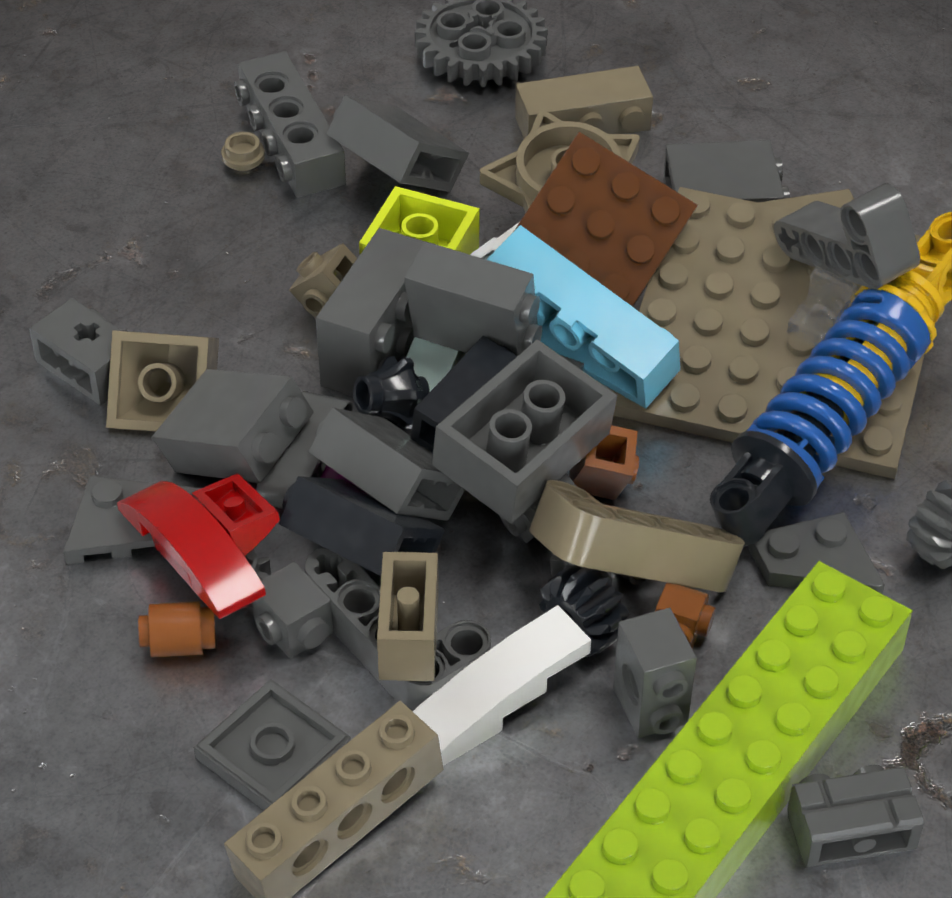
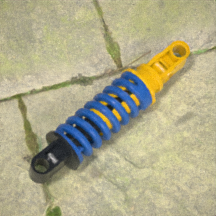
(835, 392)

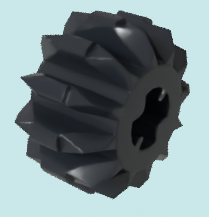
(588, 601)

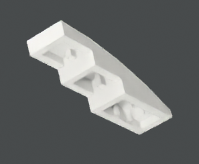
(501, 681)

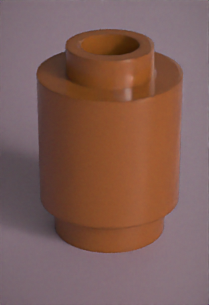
(177, 629)

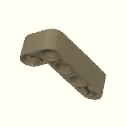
(633, 541)

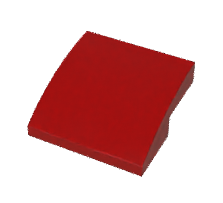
(238, 510)

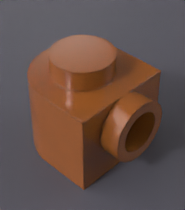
(689, 609)

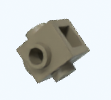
(321, 277)

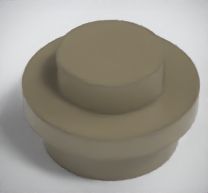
(242, 151)

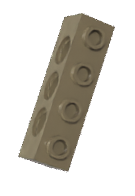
(335, 805)

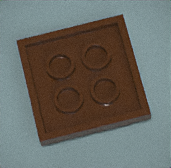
(608, 217)

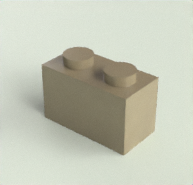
(408, 616)

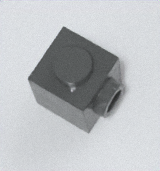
(293, 611)

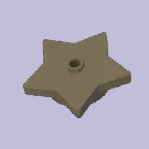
(525, 171)

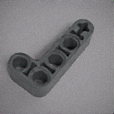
(861, 241)
(355, 623)

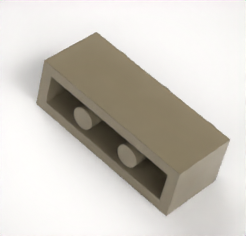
(608, 99)

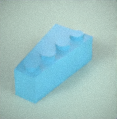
(593, 323)

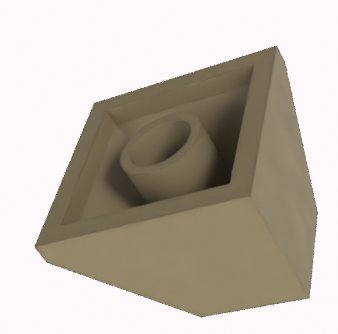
(153, 375)

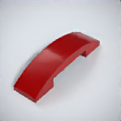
(198, 543)

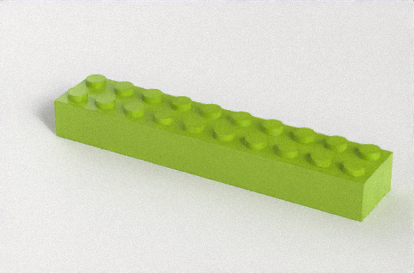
(745, 746)

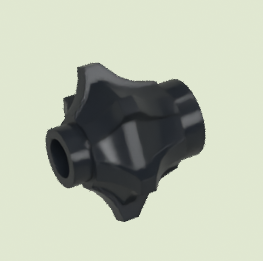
(391, 392)

